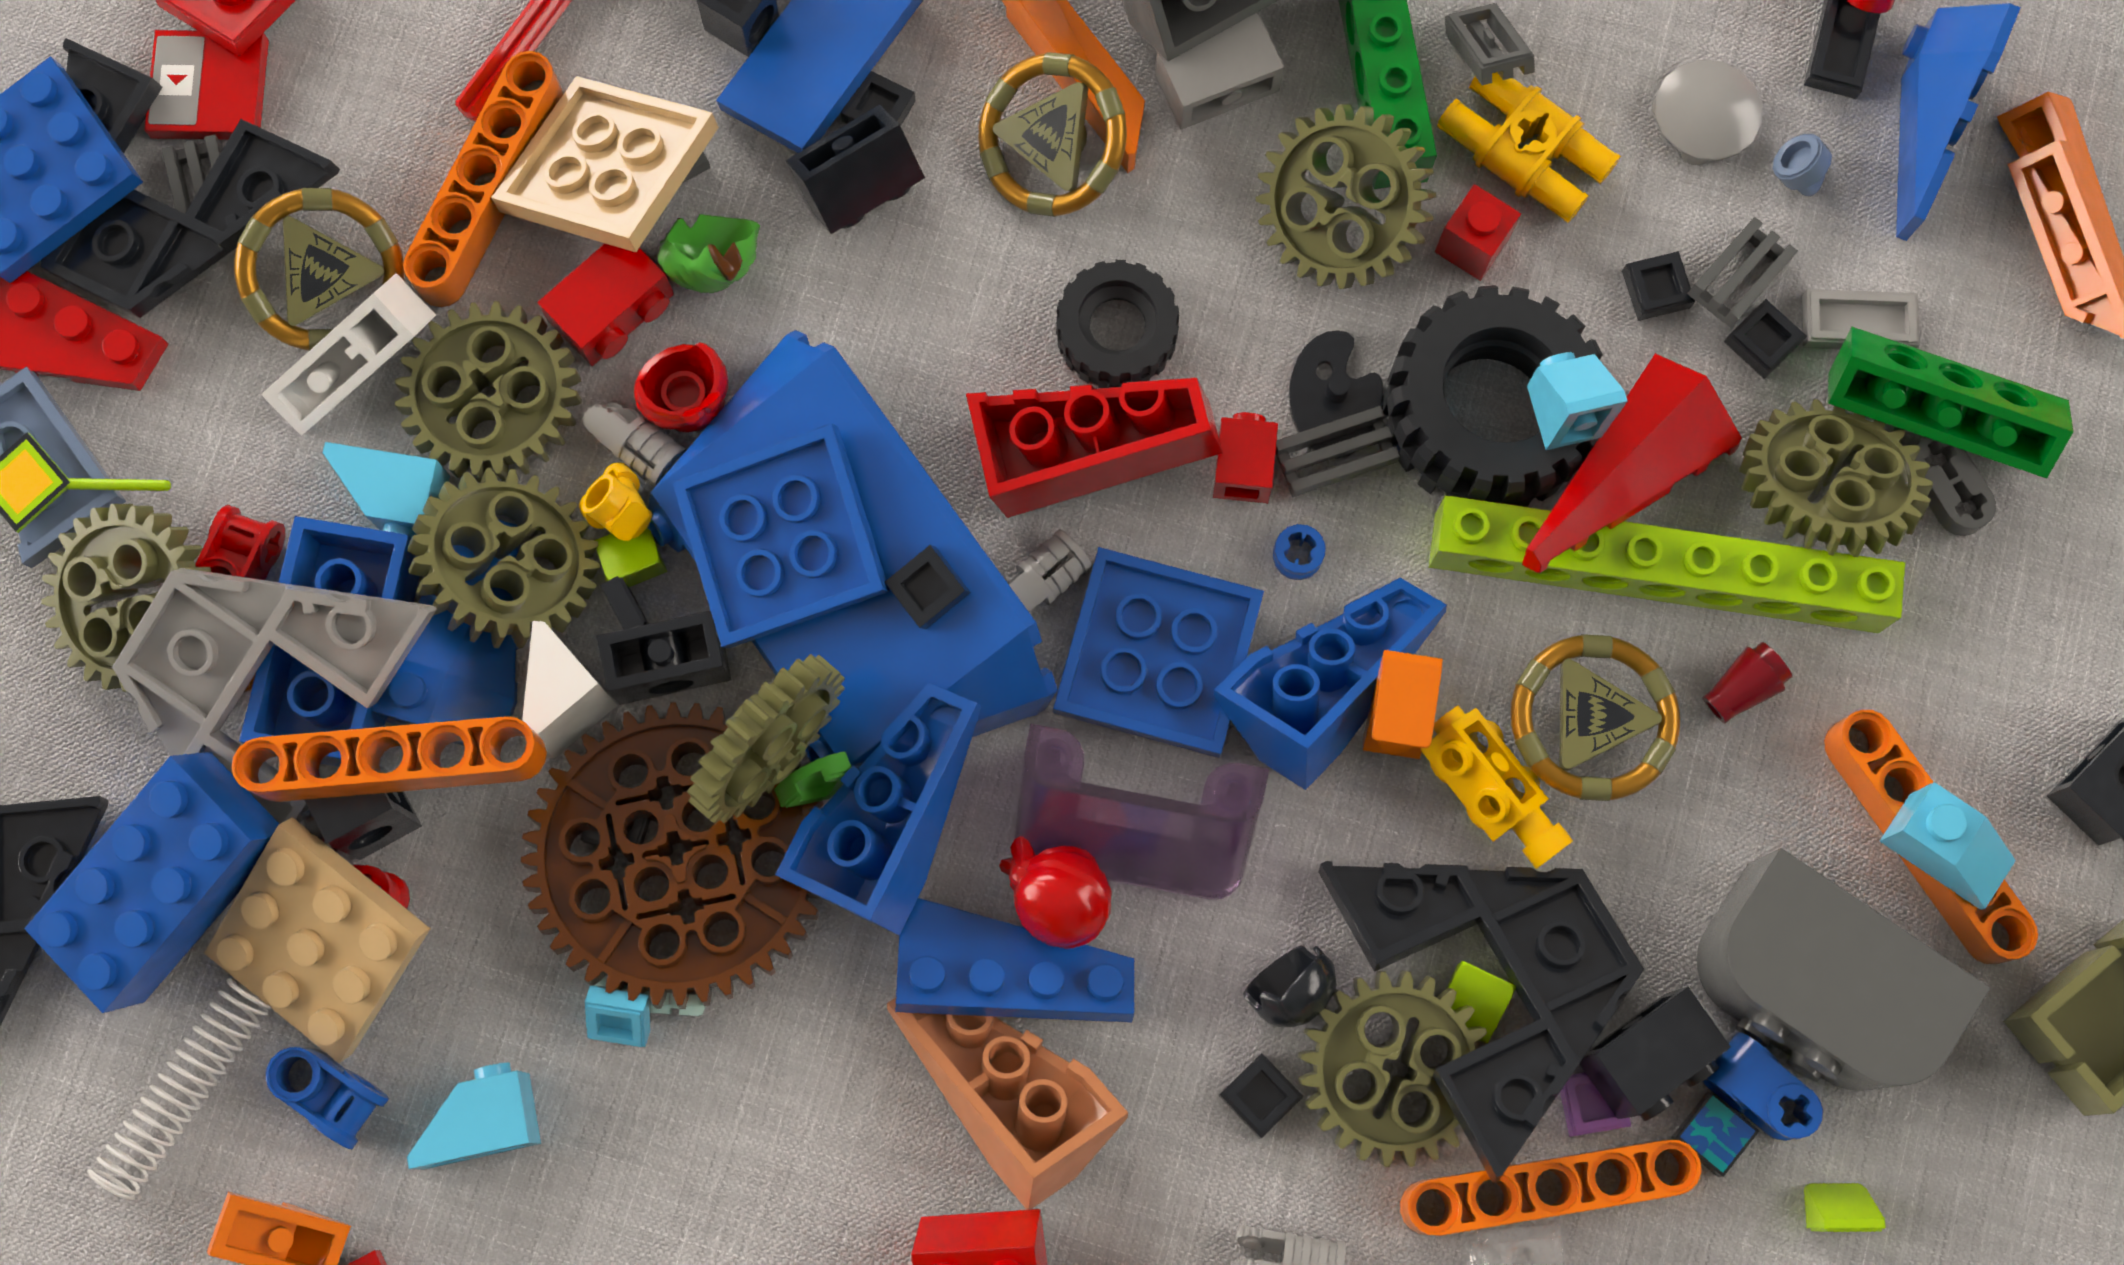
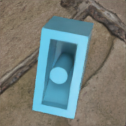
(1574, 399)
(387, 484)
(1950, 843)
(480, 1119)

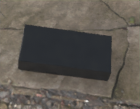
(1841, 49)

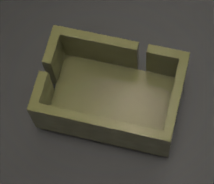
(2081, 1026)

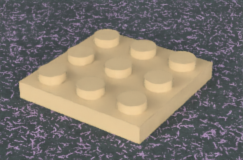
(605, 163)
(316, 940)

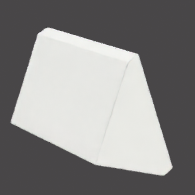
(560, 693)

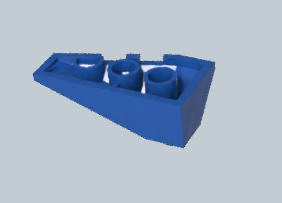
(1943, 71)

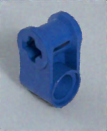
(1756, 1083)
(333, 1102)

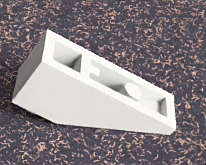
(348, 354)

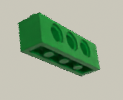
(1388, 71)
(1950, 402)

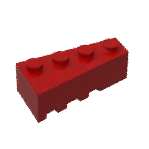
(1087, 439)

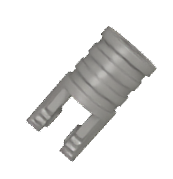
(633, 439)
(1033, 588)
(1292, 1248)

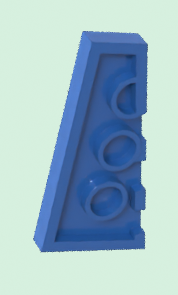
(997, 969)

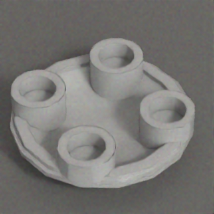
(1707, 111)

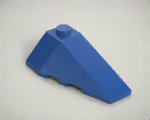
(449, 674)
(1316, 691)
(884, 823)

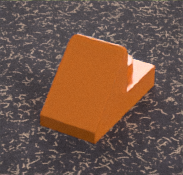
(1403, 705)
(275, 1234)

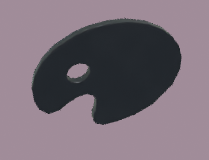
(1324, 401)

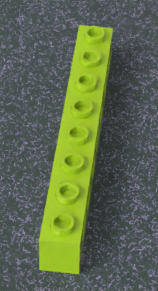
(1676, 567)

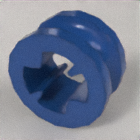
(1315, 558)

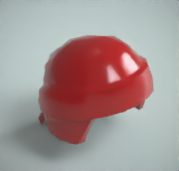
(682, 387)
(1058, 893)

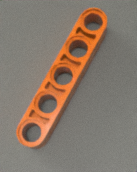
(481, 154)
(363, 748)
(1866, 778)
(1578, 1183)

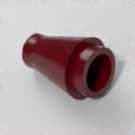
(1748, 682)

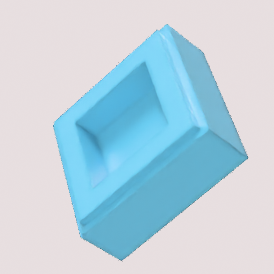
(616, 1018)

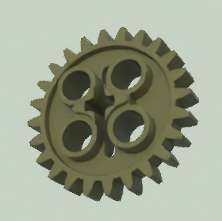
(1366, 151)
(458, 355)
(1866, 503)
(470, 520)
(108, 561)
(766, 738)
(1344, 1047)

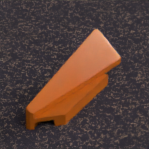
(1059, 29)
(2067, 210)

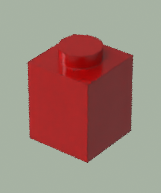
(1477, 232)
(1247, 458)

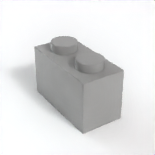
(1221, 73)

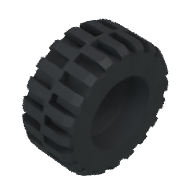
(1430, 436)

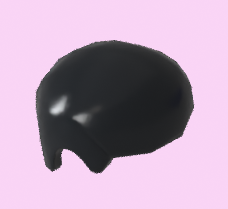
(1293, 988)

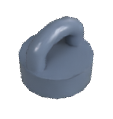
(1803, 163)

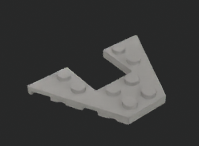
(216, 629)

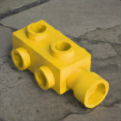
(1486, 787)

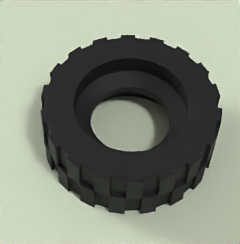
(1117, 282)

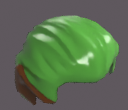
(708, 253)

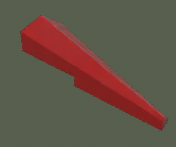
(1659, 437)

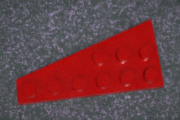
(72, 337)

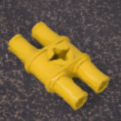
(1529, 168)

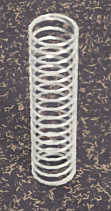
(116, 1190)

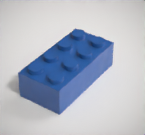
(333, 557)
(154, 881)

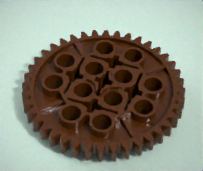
(620, 939)

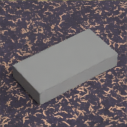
(1831, 313)

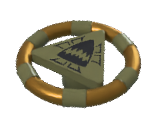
(1052, 134)
(316, 266)
(1595, 717)

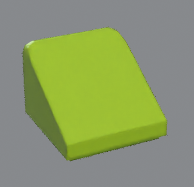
(632, 559)
(1484, 993)
(1841, 1208)

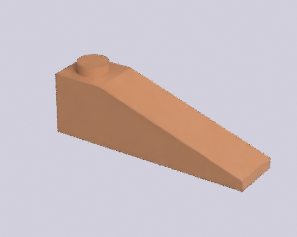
(1017, 1100)

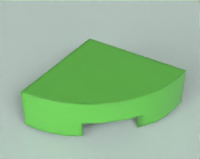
(813, 781)

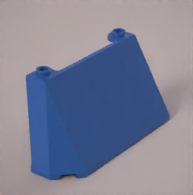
(973, 650)

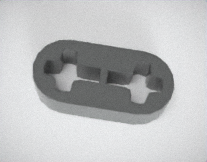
(1956, 482)

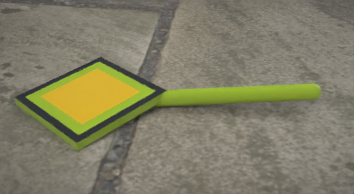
(34, 481)

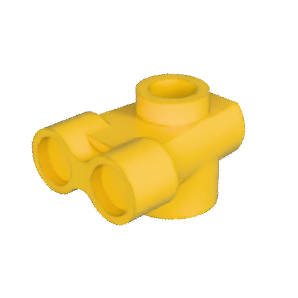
(616, 503)

